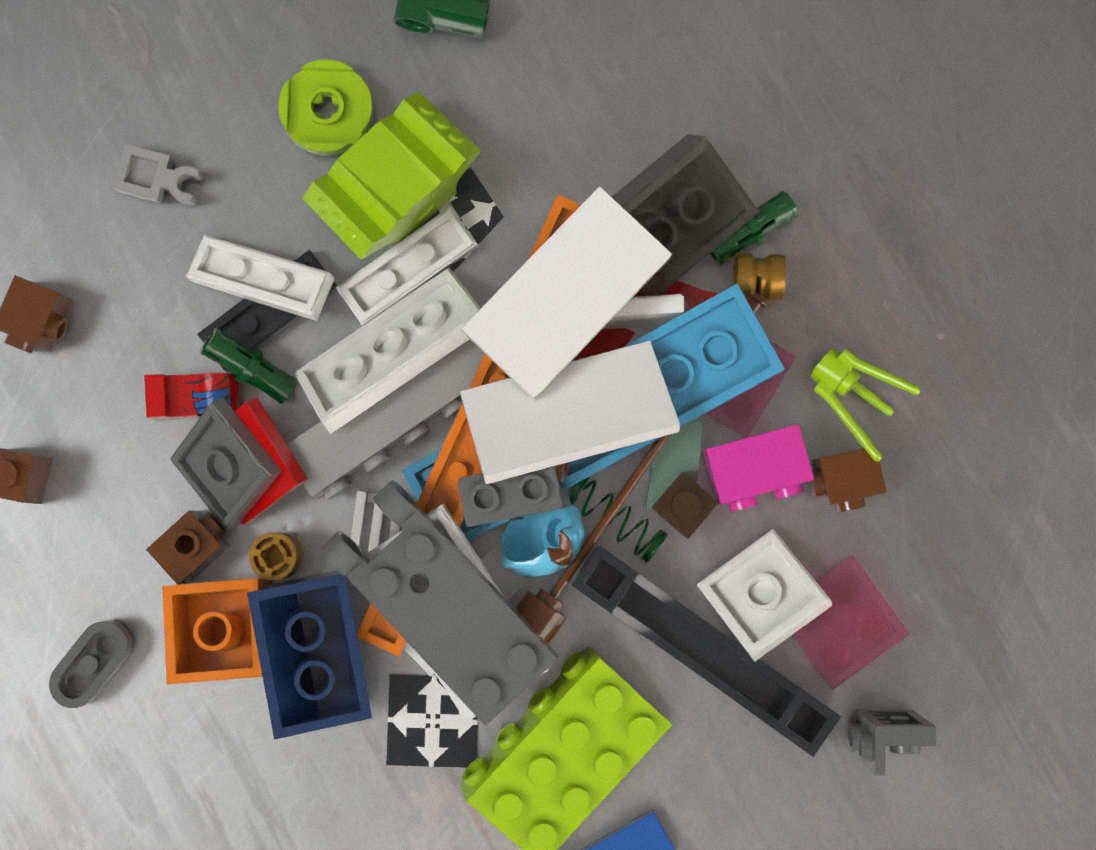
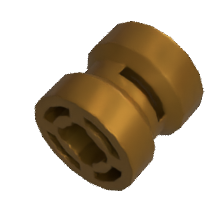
(760, 275)
(285, 556)

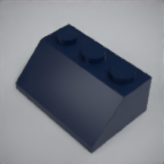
(309, 654)

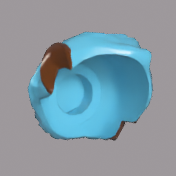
(542, 542)

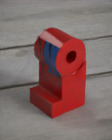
(187, 395)

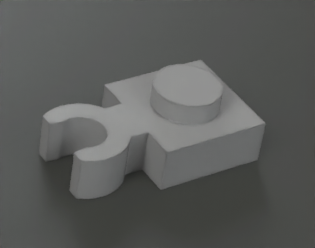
(149, 174)

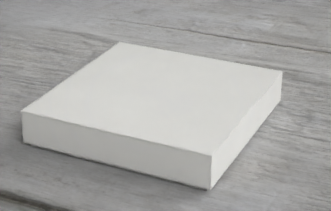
(764, 595)

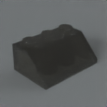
(687, 205)

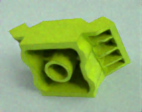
(393, 177)

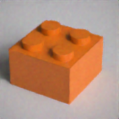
(210, 631)

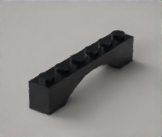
(705, 650)

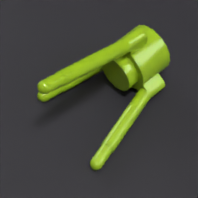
(837, 374)

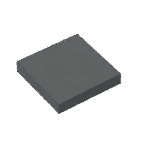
(225, 464)

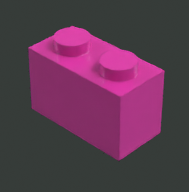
(758, 466)

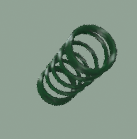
(656, 541)

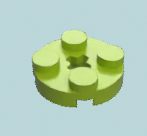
(307, 89)

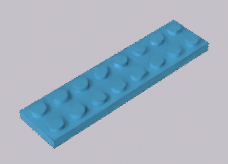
(704, 361)

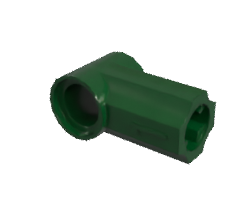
(452, 16)

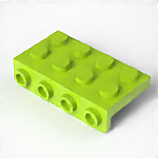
(563, 754)

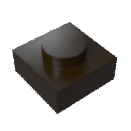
(684, 505)

